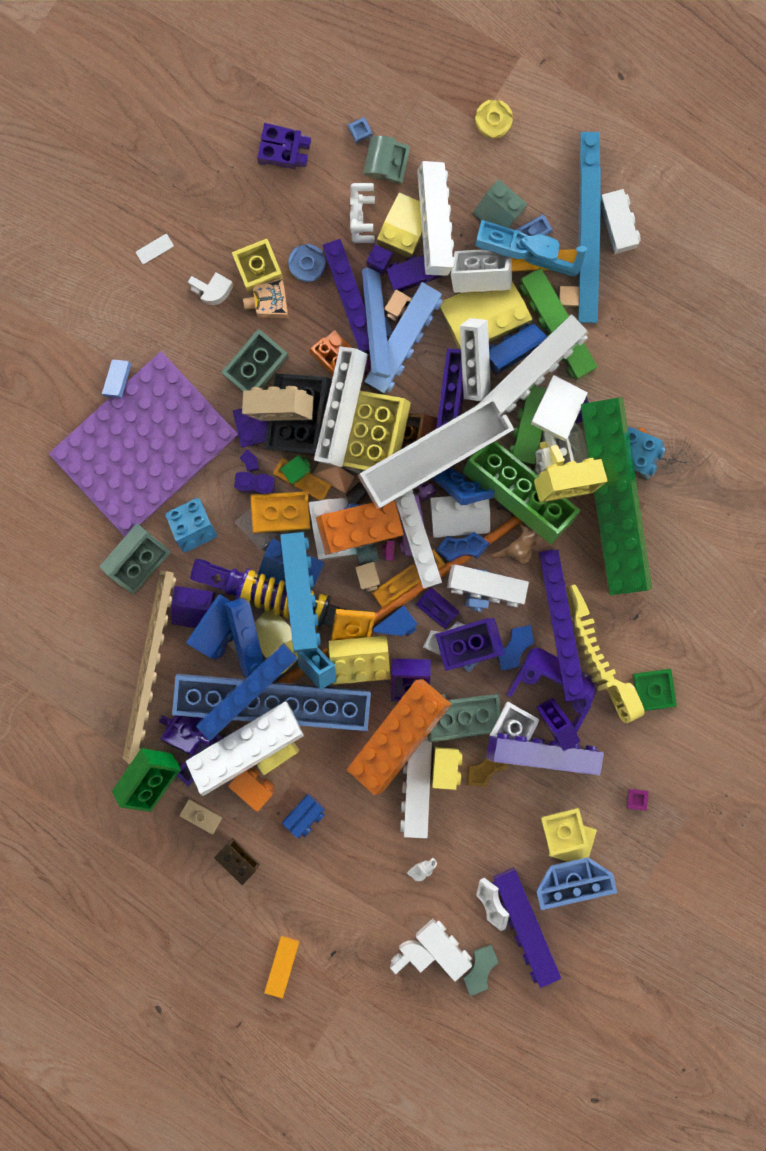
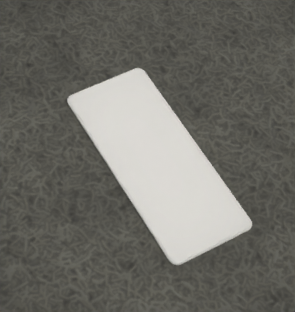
(154, 249)

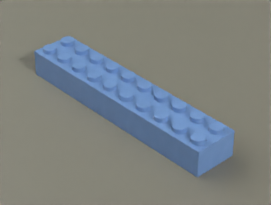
(311, 706)

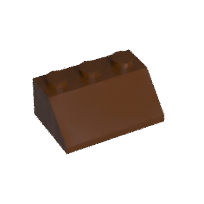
(418, 426)

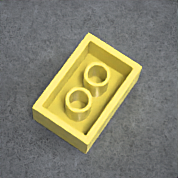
(570, 480)
(360, 659)

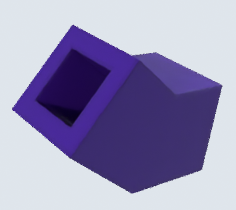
(250, 461)

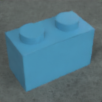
(317, 667)

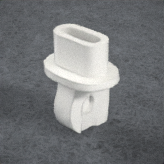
(422, 870)

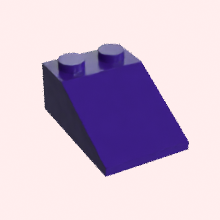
(470, 644)

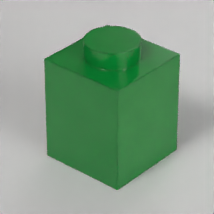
(296, 470)

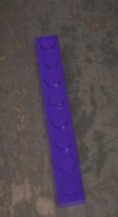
(562, 626)

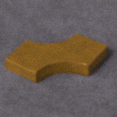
(480, 774)

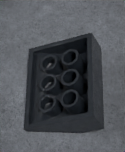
(300, 435)

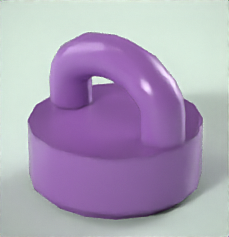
(427, 492)

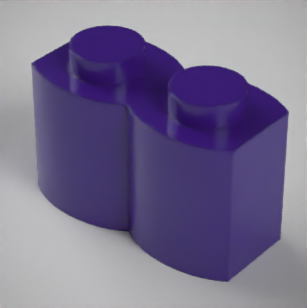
(248, 483)

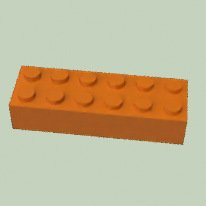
(398, 736)

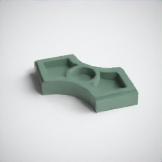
(477, 978)

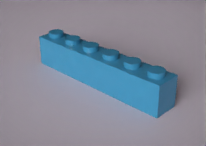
(299, 593)

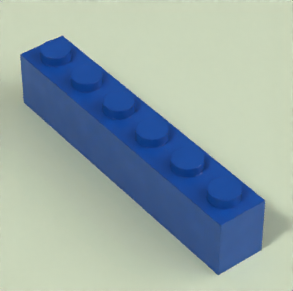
(246, 691)

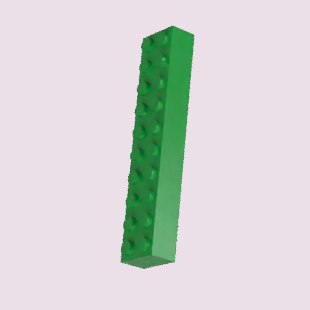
(618, 498)

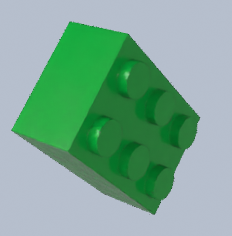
(146, 780)

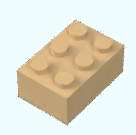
(277, 404)

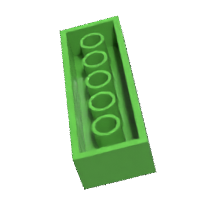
(515, 489)

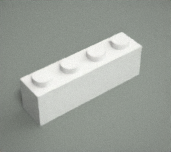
(475, 359)
(487, 585)

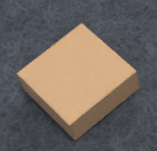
(569, 296)

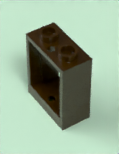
(239, 867)

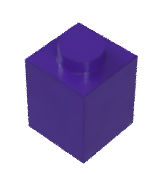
(379, 259)

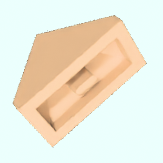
(334, 476)

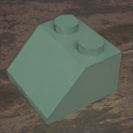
(500, 206)

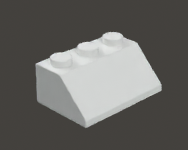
(481, 271)
(323, 507)
(456, 520)

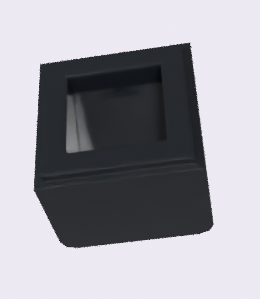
(357, 493)

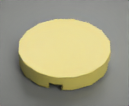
(493, 119)

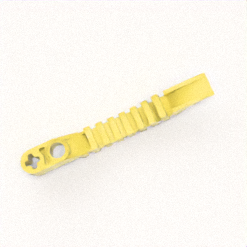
(622, 695)

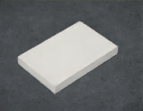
(559, 408)

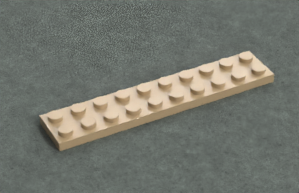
(149, 660)

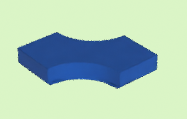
(469, 546)
(520, 640)

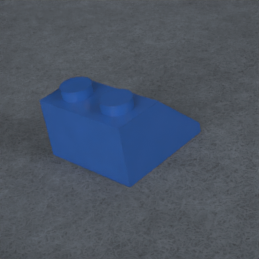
(397, 624)

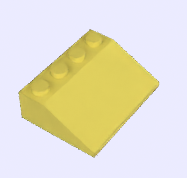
(502, 309)
(376, 429)

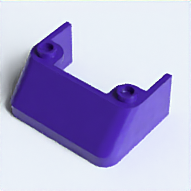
(541, 662)

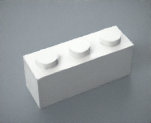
(619, 221)
(444, 949)

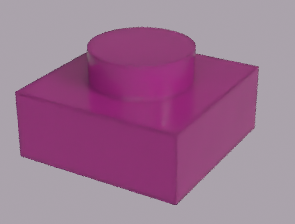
(388, 551)
(637, 799)

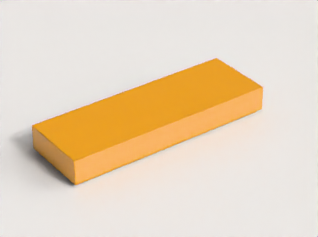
(315, 486)
(281, 967)

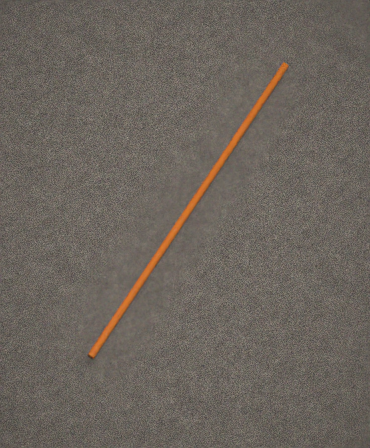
(418, 588)

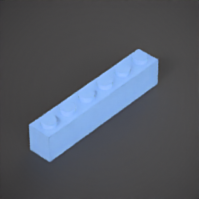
(406, 334)

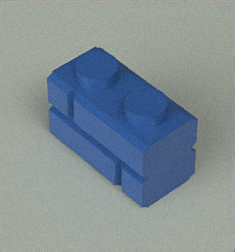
(303, 816)

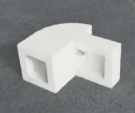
(214, 292)
(412, 952)

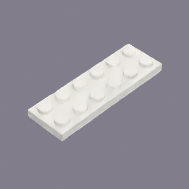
(244, 748)

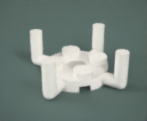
(356, 214)

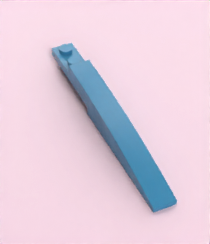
(589, 226)

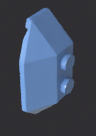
(574, 883)

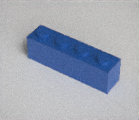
(244, 635)

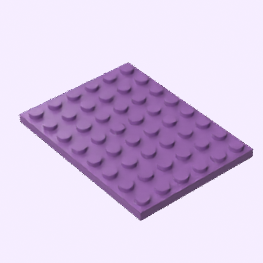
(144, 444)

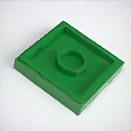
(655, 689)

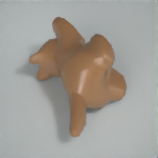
(521, 548)

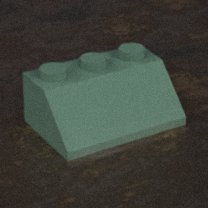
(135, 559)

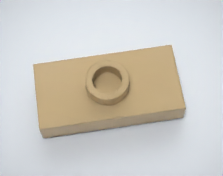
(201, 816)

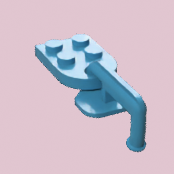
(534, 249)

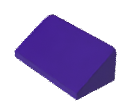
(437, 608)

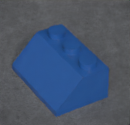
(515, 348)
(273, 565)
(213, 630)

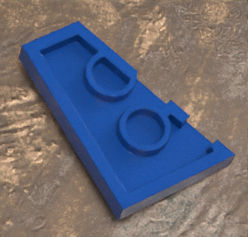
(461, 489)

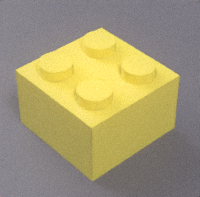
(257, 264)
(445, 767)

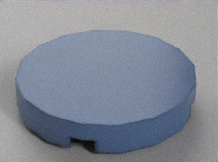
(307, 263)

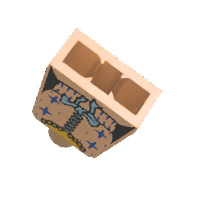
(268, 300)

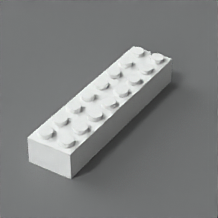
(435, 452)

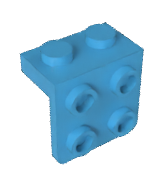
(645, 452)
(190, 525)

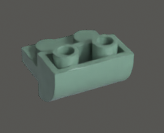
(386, 159)

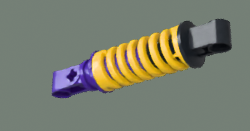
(259, 591)

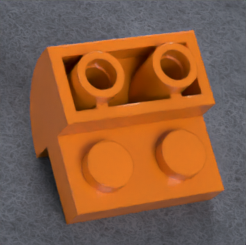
(327, 350)

